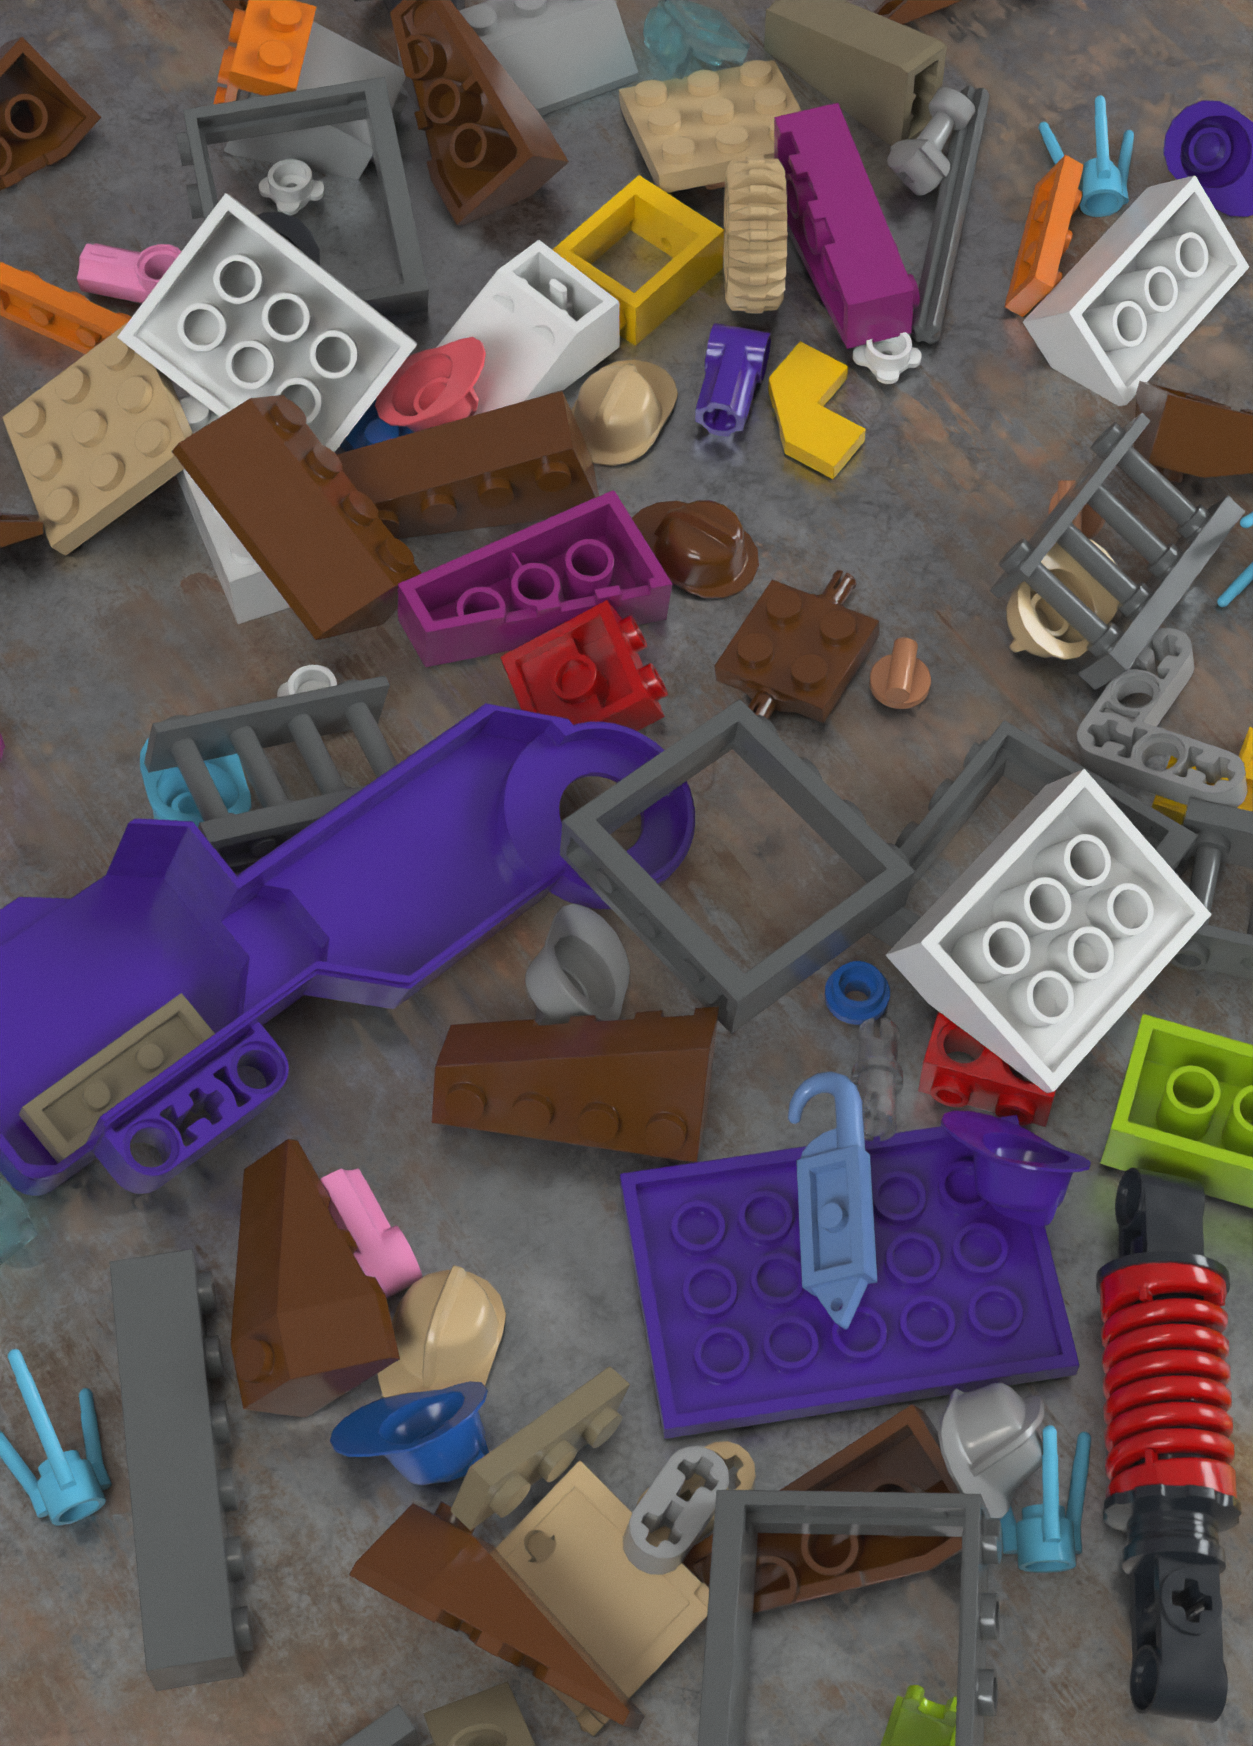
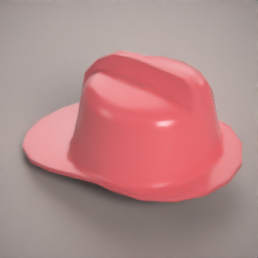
(434, 386)

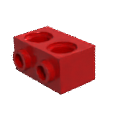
(980, 1083)

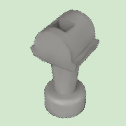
(920, 160)

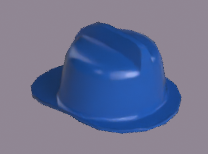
(421, 1433)

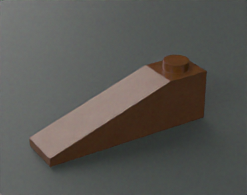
(38, 113)
(478, 124)
(1193, 434)
(301, 1305)
(801, 1567)
(465, 1584)

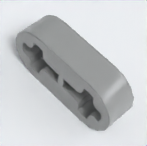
(663, 1501)

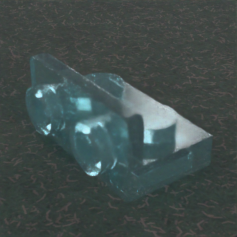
(686, 29)

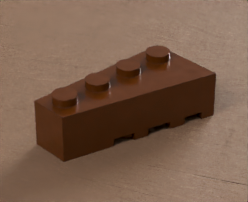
(478, 470)

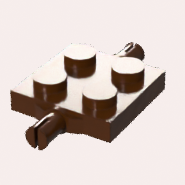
(798, 649)

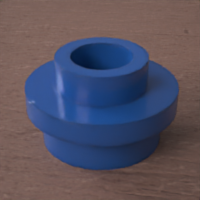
(857, 977)

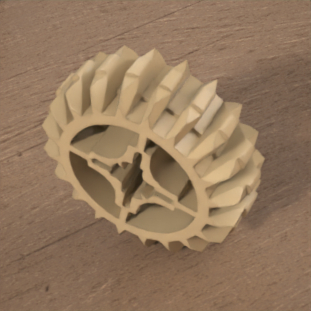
(755, 234)

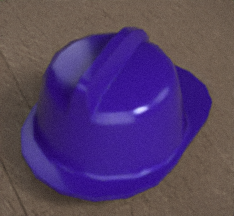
(1218, 149)
(1015, 1167)

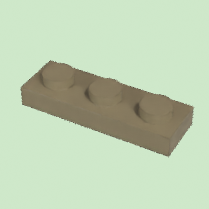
(71, 1107)
(541, 1449)

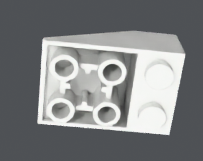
(538, 328)

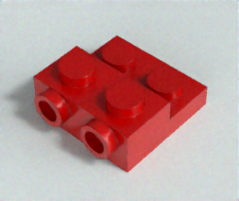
(588, 672)

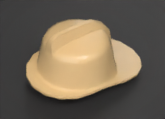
(624, 410)
(1040, 627)
(444, 1333)

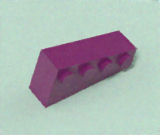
(842, 228)
(533, 584)

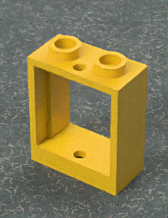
(668, 225)

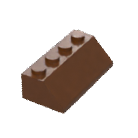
(299, 516)

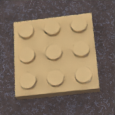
(706, 120)
(97, 440)

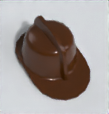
(700, 546)

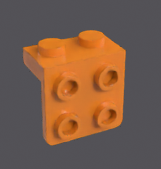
(268, 50)

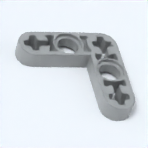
(1142, 739)

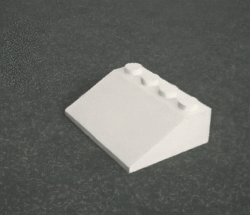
(262, 319)
(1051, 931)

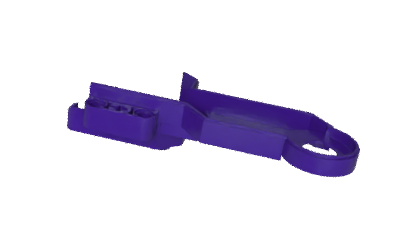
(341, 911)

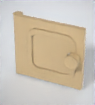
(577, 1566)

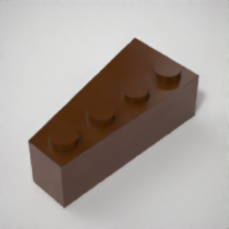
(583, 1081)

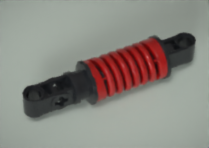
(1169, 1440)

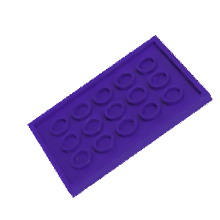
(741, 1342)

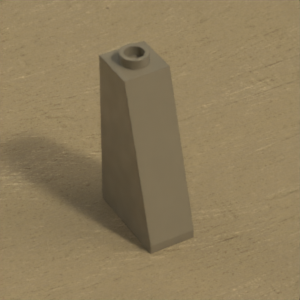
(861, 61)

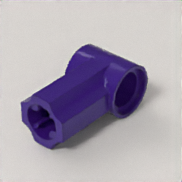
(732, 367)

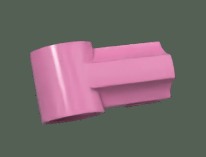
(122, 271)
(381, 1248)

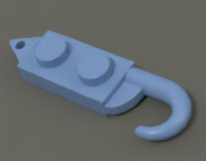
(835, 1201)

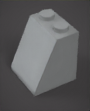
(333, 148)

